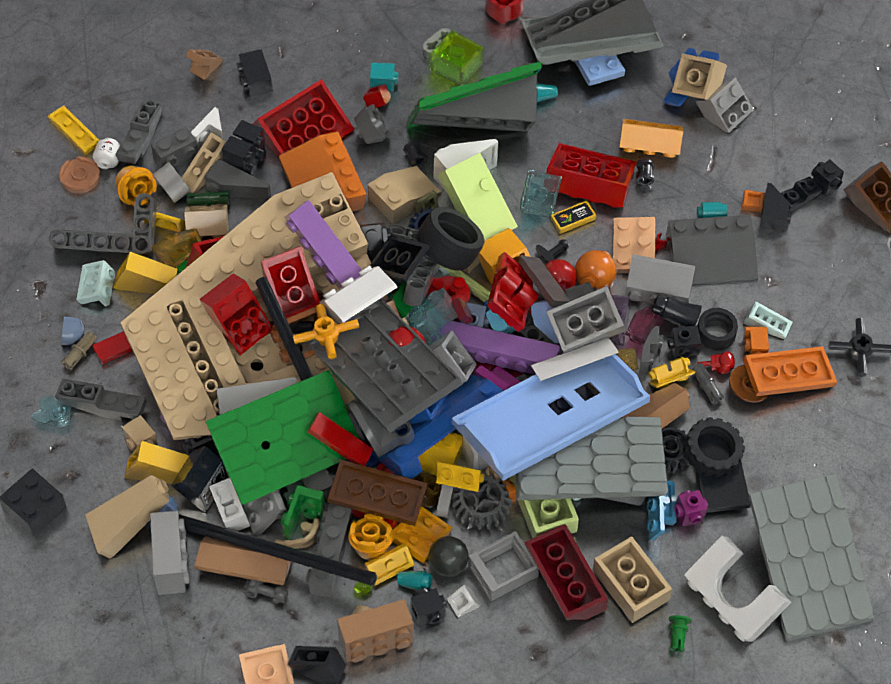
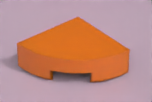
(511, 488)

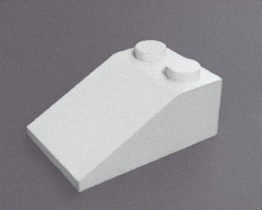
(456, 153)

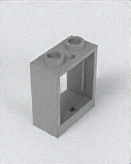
(484, 577)

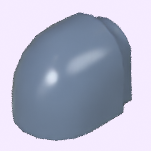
(72, 330)

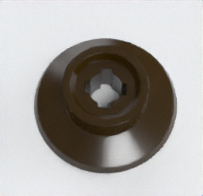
(433, 489)

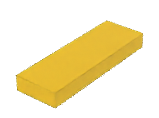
(73, 130)

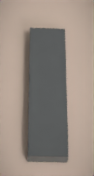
(544, 281)

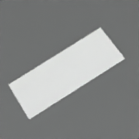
(574, 359)

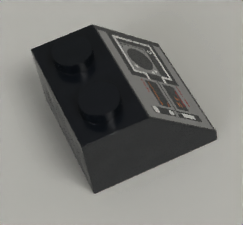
(197, 474)

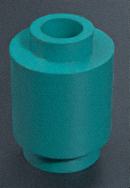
(711, 209)

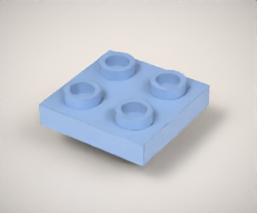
(600, 68)

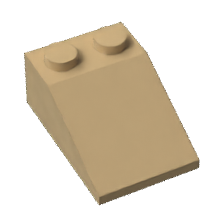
(398, 192)

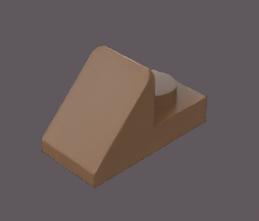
(203, 62)

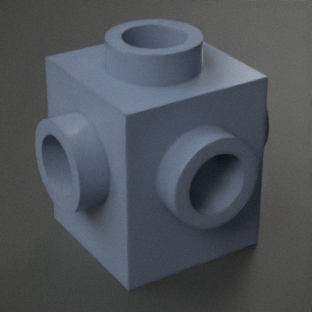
(479, 316)

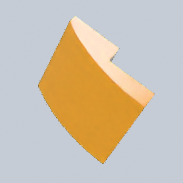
(422, 535)

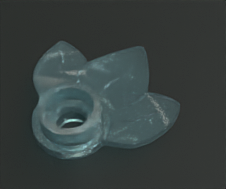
(52, 411)

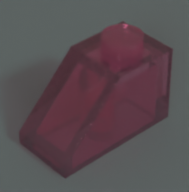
(642, 324)

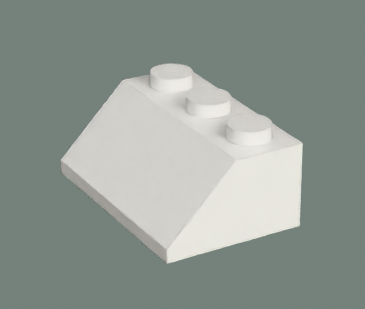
(357, 294)

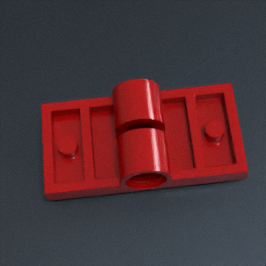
(511, 292)

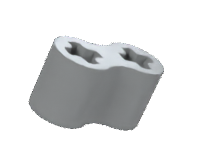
(171, 182)

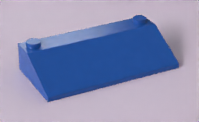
(405, 458)

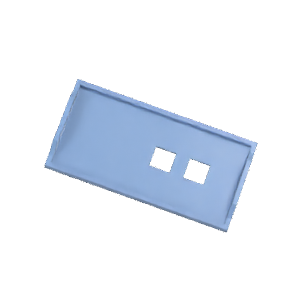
(521, 428)

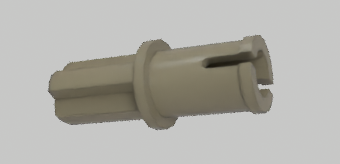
(78, 351)

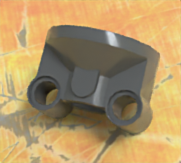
(378, 437)

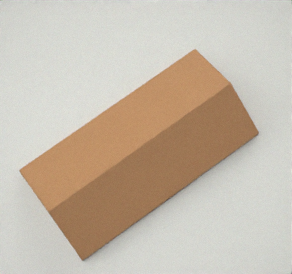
(241, 562)

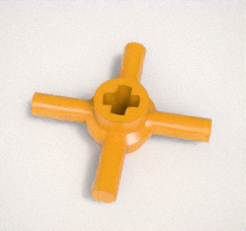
(326, 331)

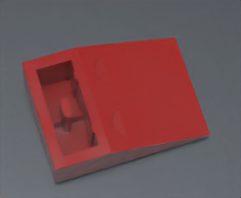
(236, 313)

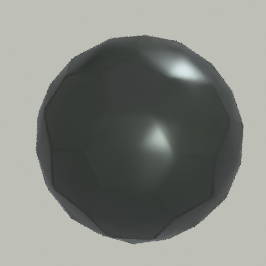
(448, 556)

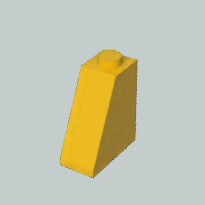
(143, 275)
(155, 461)

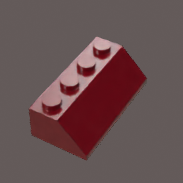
(567, 574)

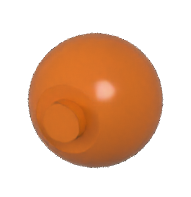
(596, 268)

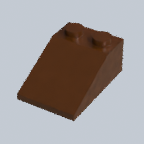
(873, 194)

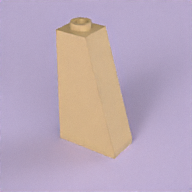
(126, 514)

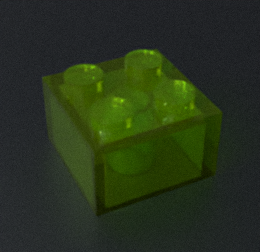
(456, 58)

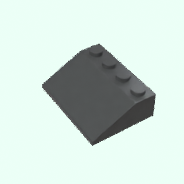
(716, 246)

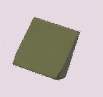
(426, 201)

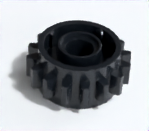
(674, 439)

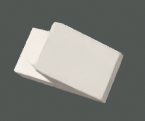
(209, 124)

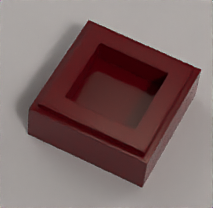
(462, 310)

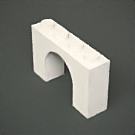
(707, 577)

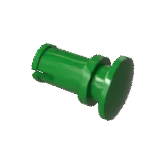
(678, 631)

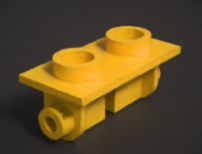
(662, 376)
(459, 476)

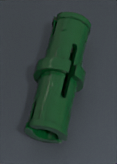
(208, 198)

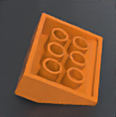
(322, 156)

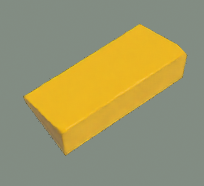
(168, 222)

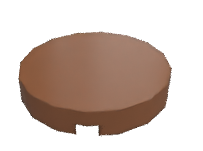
(79, 175)

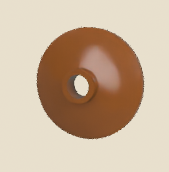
(739, 381)

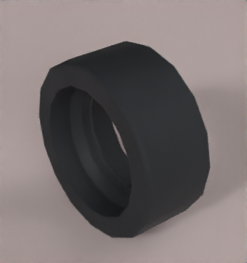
(721, 315)

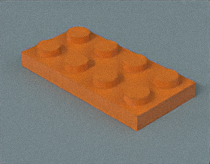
(789, 371)

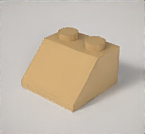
(698, 76)
(208, 220)

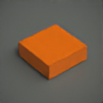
(753, 201)

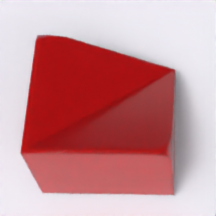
(377, 95)

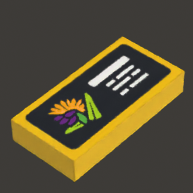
(573, 217)

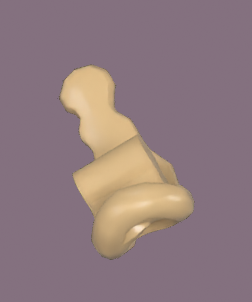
(310, 533)

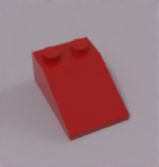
(291, 281)

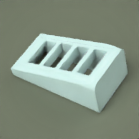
(764, 312)

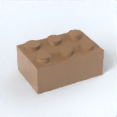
(375, 631)

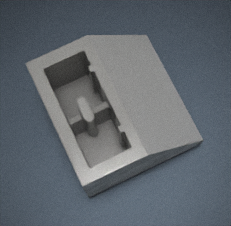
(726, 105)

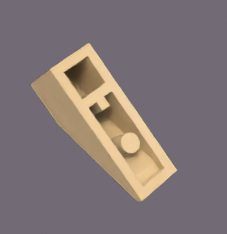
(203, 162)

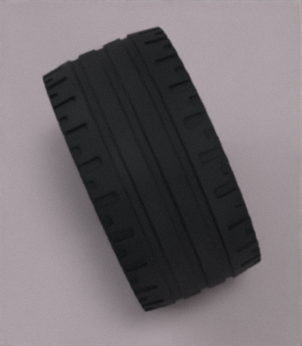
(451, 238)

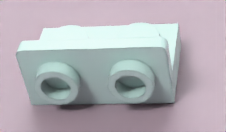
(96, 283)

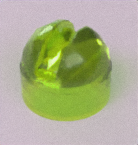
(362, 588)

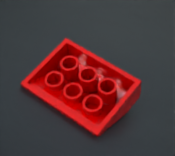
(302, 119)
(592, 174)

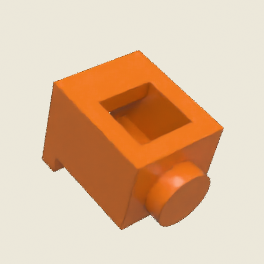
(756, 340)

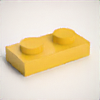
(390, 563)

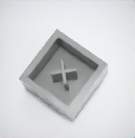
(454, 355)

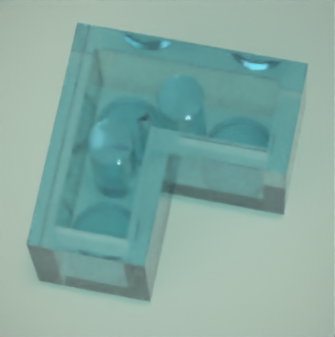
(432, 315)

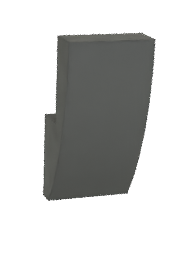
(650, 349)

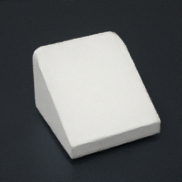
(463, 601)

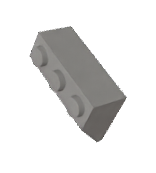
(657, 276)

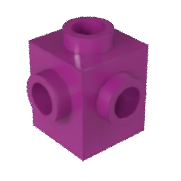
(690, 507)

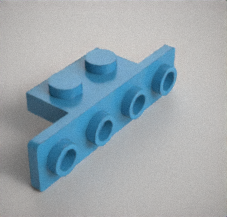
(661, 512)

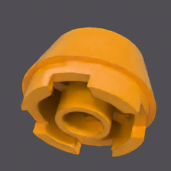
(134, 181)
(370, 536)

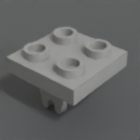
(264, 511)

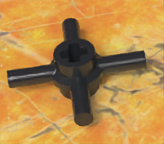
(860, 347)

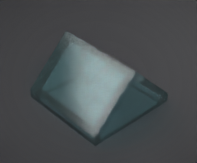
(540, 193)

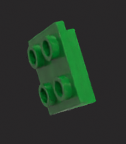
(302, 502)

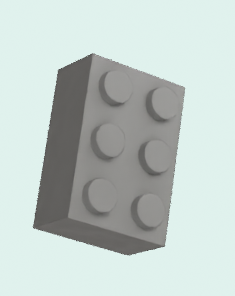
(586, 320)
(169, 552)

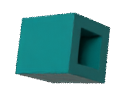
(383, 74)

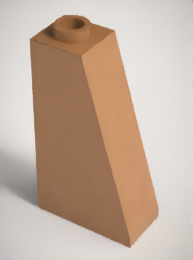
(665, 403)

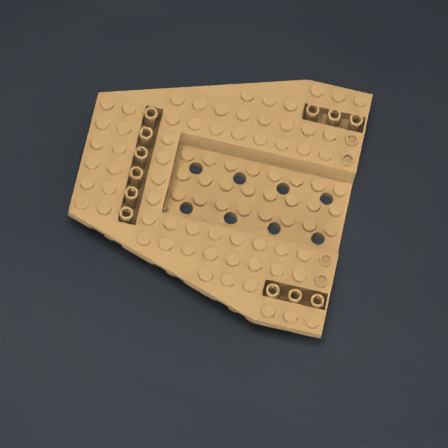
(185, 350)

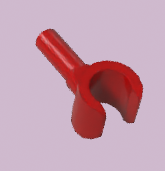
(660, 244)

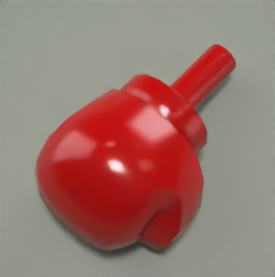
(722, 363)

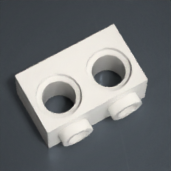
(229, 505)

